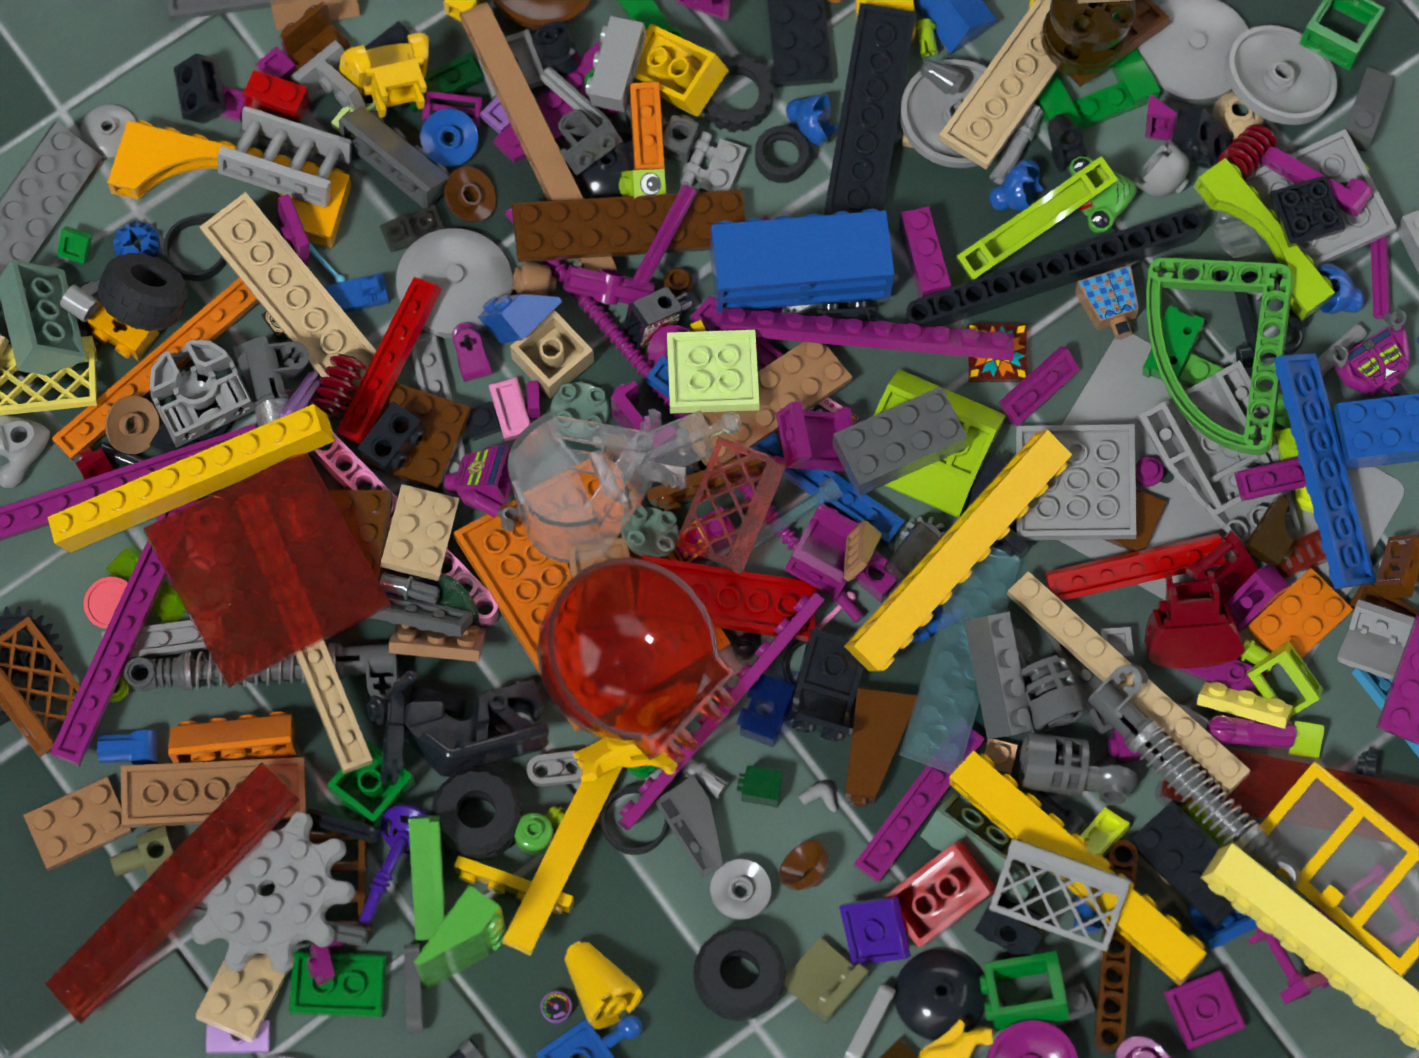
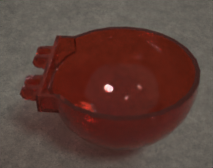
(632, 656)

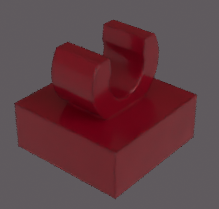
(93, 463)

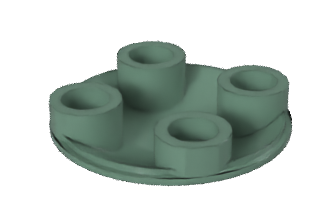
(581, 402)
(651, 532)

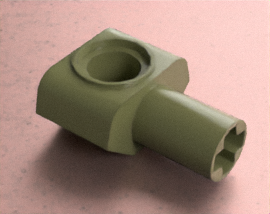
(140, 857)

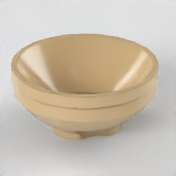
(1232, 123)

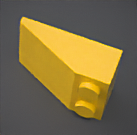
(683, 69)

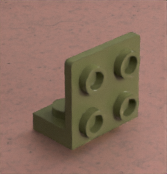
(824, 980)

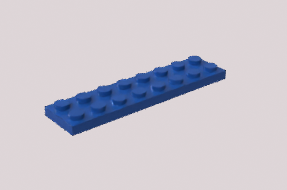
(1324, 470)

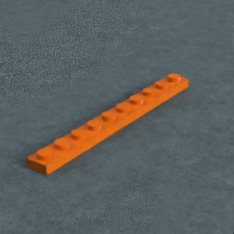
(205, 325)

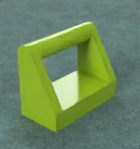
(1295, 668)

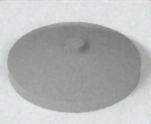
(1192, 50)
(1280, 76)
(928, 110)
(465, 268)

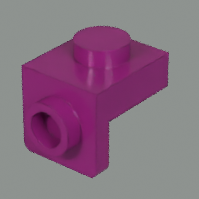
(320, 963)

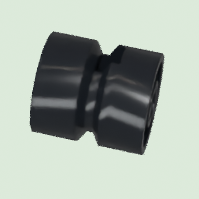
(557, 47)

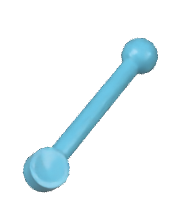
(337, 278)

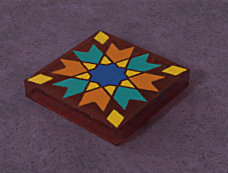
(1001, 370)

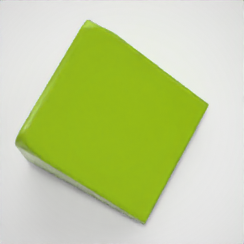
(1307, 740)

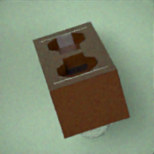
(1399, 567)

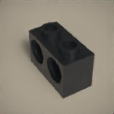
(199, 88)
(1200, 136)
(385, 435)

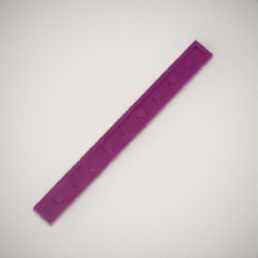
(870, 334)
(34, 511)
(112, 655)
(747, 676)

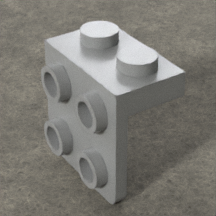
(1375, 639)

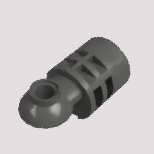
(1049, 689)
(1062, 767)

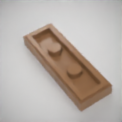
(292, 10)

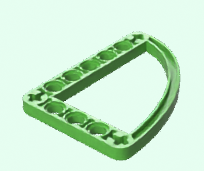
(1263, 284)

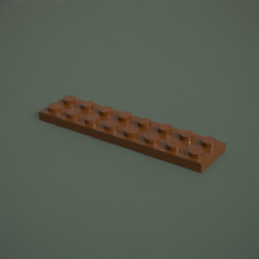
(616, 225)

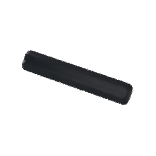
(343, 826)

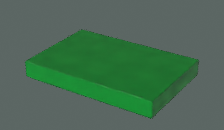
(352, 992)

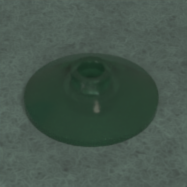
(455, 596)

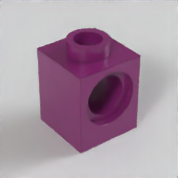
(877, 588)

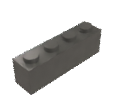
(998, 675)

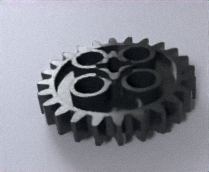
(10, 620)

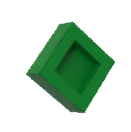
(74, 245)

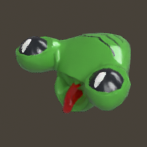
(1108, 204)

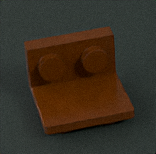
(310, 35)

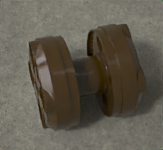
(1086, 34)

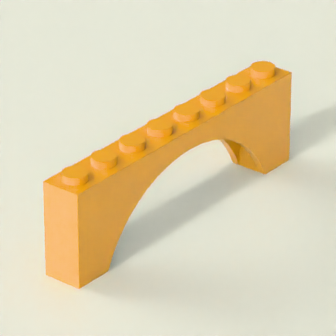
(155, 154)

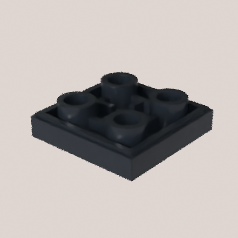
(1307, 211)

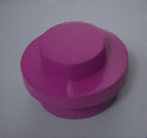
(1148, 471)

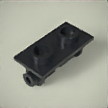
(858, 310)

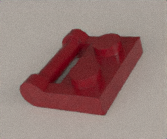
(1232, 573)

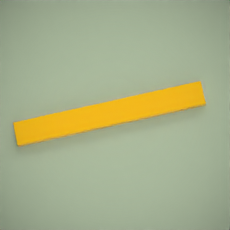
(559, 862)

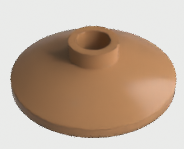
(142, 428)

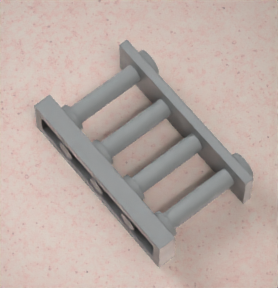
(276, 177)

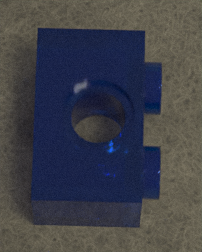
(765, 727)

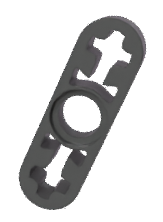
(413, 990)

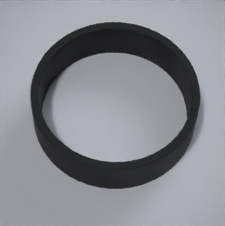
(173, 231)
(627, 850)

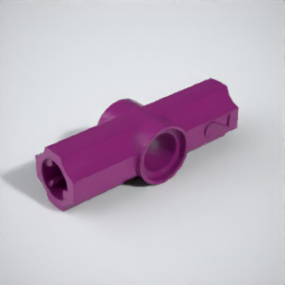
(604, 285)

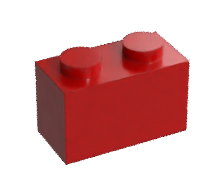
(276, 96)

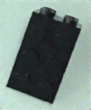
(825, 688)

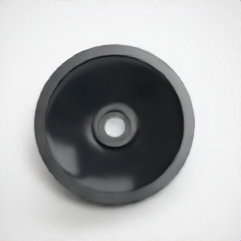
(602, 179)
(932, 1014)

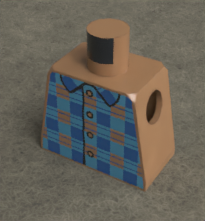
(1110, 300)

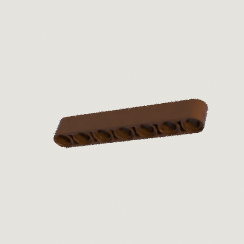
(1114, 961)

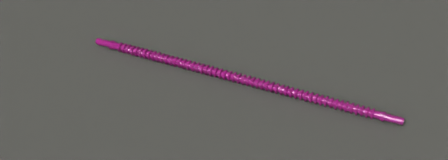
(638, 361)

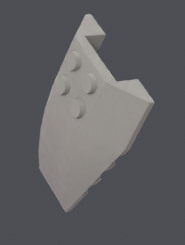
(1208, 467)

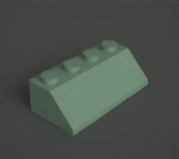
(39, 329)
(961, 821)

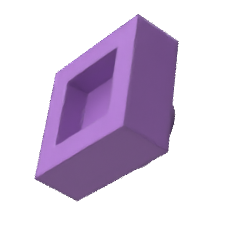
(495, 116)

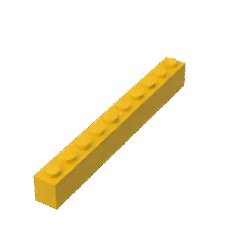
(190, 478)
(958, 551)
(1024, 820)

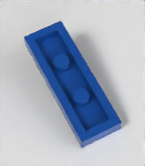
(359, 293)

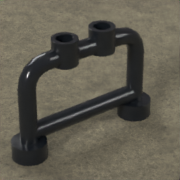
(1246, 352)

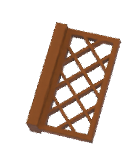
(13, 702)

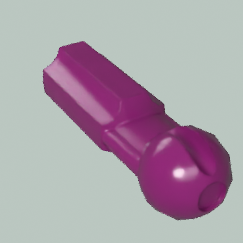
(1250, 732)

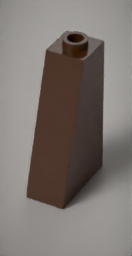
(878, 731)

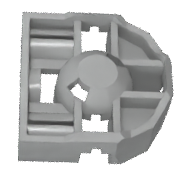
(196, 394)

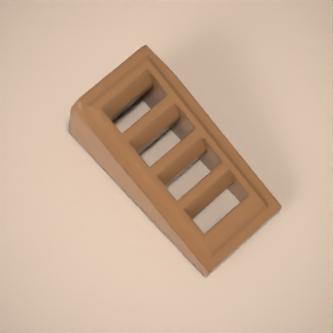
(859, 548)

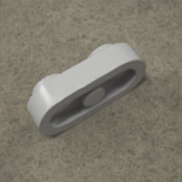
(557, 769)

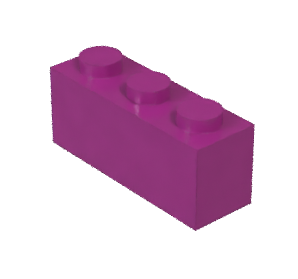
(923, 251)

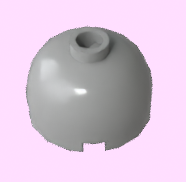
(1164, 171)

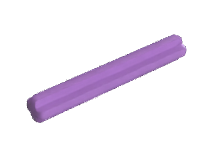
(302, 394)

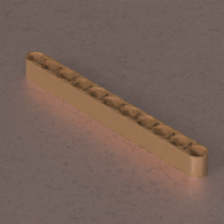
(523, 113)

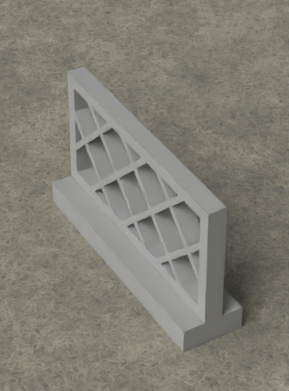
(1067, 868)

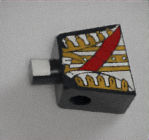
(652, 313)

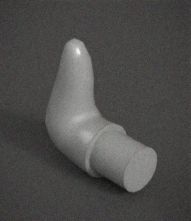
(817, 791)

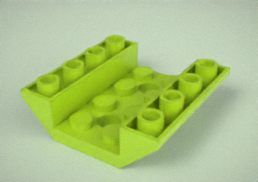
(949, 480)

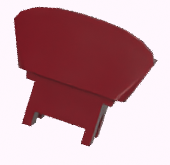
(1198, 630)

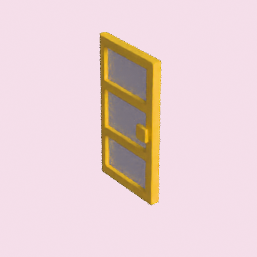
(1351, 864)

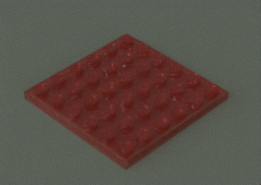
(266, 568)

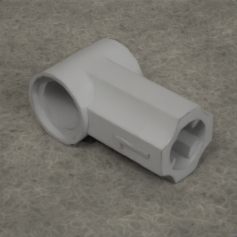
(82, 300)

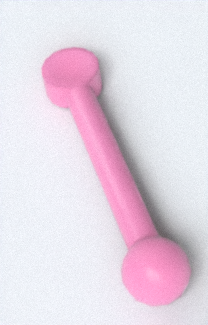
(851, 595)

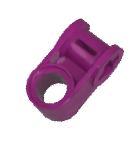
(471, 355)

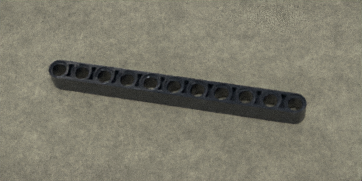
(1064, 261)

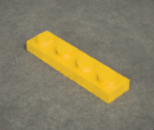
(501, 881)

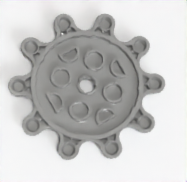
(289, 914)

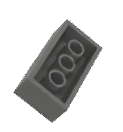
(899, 441)

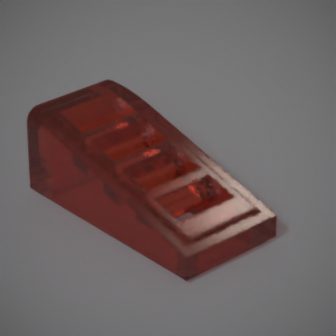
(1300, 544)

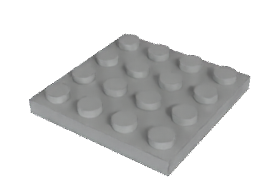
(1340, 162)
(1093, 493)

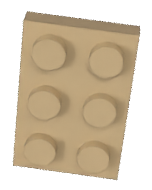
(419, 532)
(241, 999)

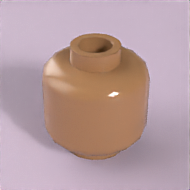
(533, 279)

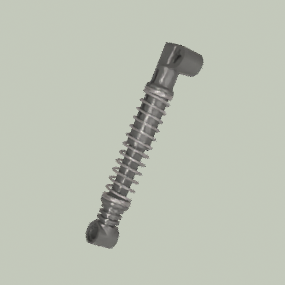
(187, 671)

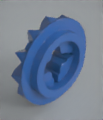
(149, 244)

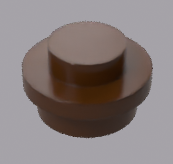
(678, 281)

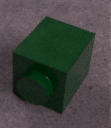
(760, 786)

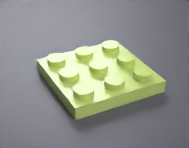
(712, 371)

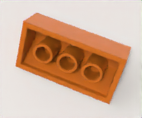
(234, 740)

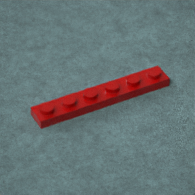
(389, 360)
(1130, 568)

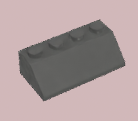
(393, 156)

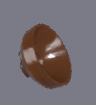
(804, 866)

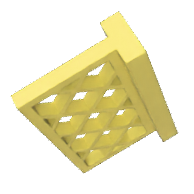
(8, 368)

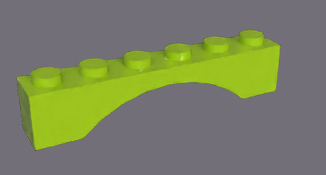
(1228, 193)
(1037, 218)

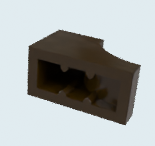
(1270, 538)

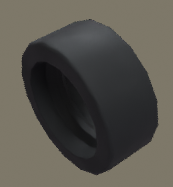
(781, 133)

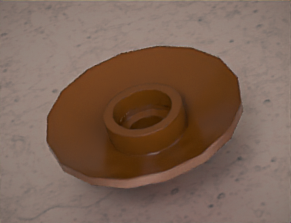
(478, 191)

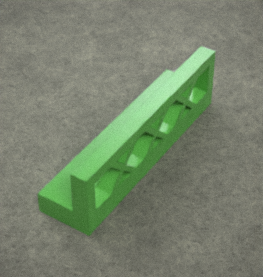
(426, 875)

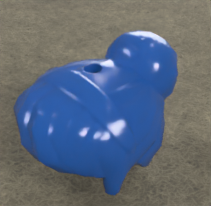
(812, 117)
(1017, 187)
(1346, 296)

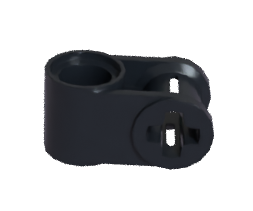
(1065, 141)

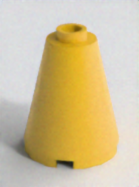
(600, 985)

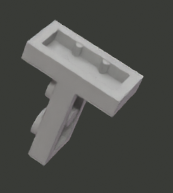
(324, 73)

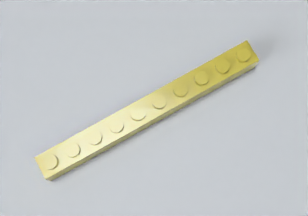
(1316, 941)

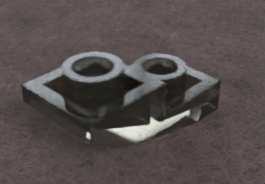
(405, 230)

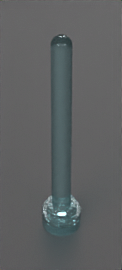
(827, 492)

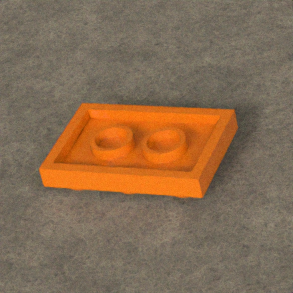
(1301, 615)

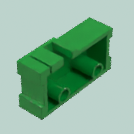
(1180, 338)

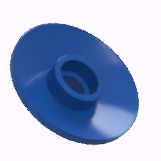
(464, 137)

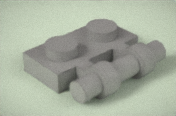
(723, 168)

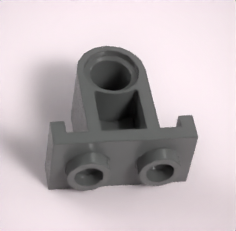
(586, 140)

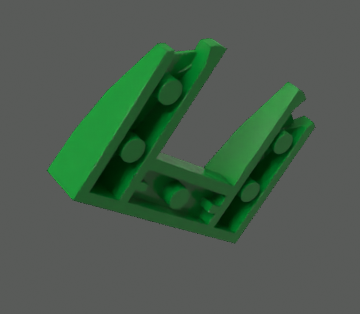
(1131, 92)

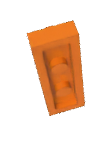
(646, 126)

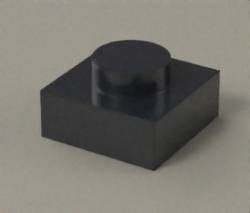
(482, 422)

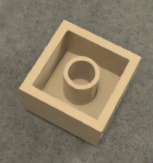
(552, 354)

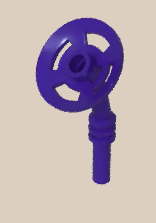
(397, 843)

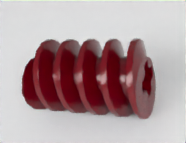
(1249, 149)
(337, 384)

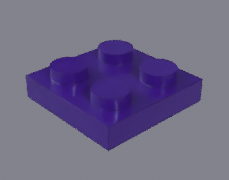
(875, 931)

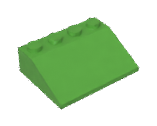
(462, 939)

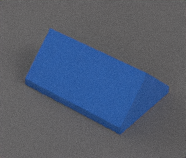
(956, 20)

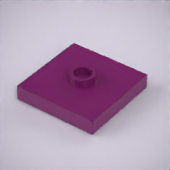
(292, 229)
(1204, 1010)

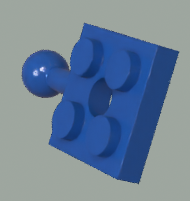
(585, 1040)

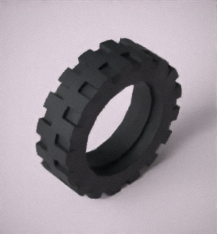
(752, 116)

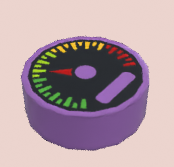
(556, 1007)

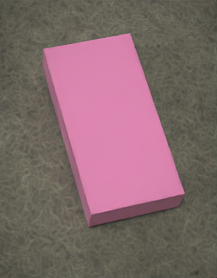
(509, 408)

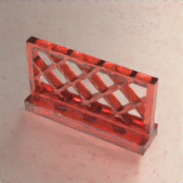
(754, 516)

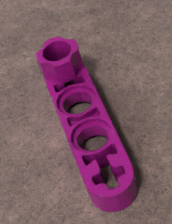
(1348, 199)

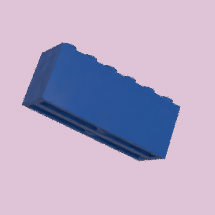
(801, 260)

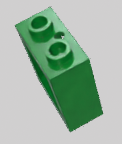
(1334, 46)
(1044, 1011)

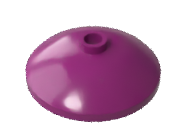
(1031, 1040)

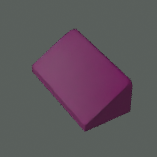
(1160, 120)

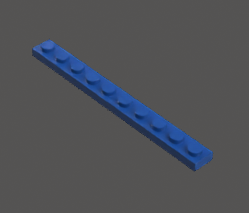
(850, 505)

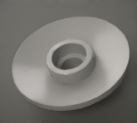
(105, 142)
(740, 874)

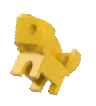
(389, 72)

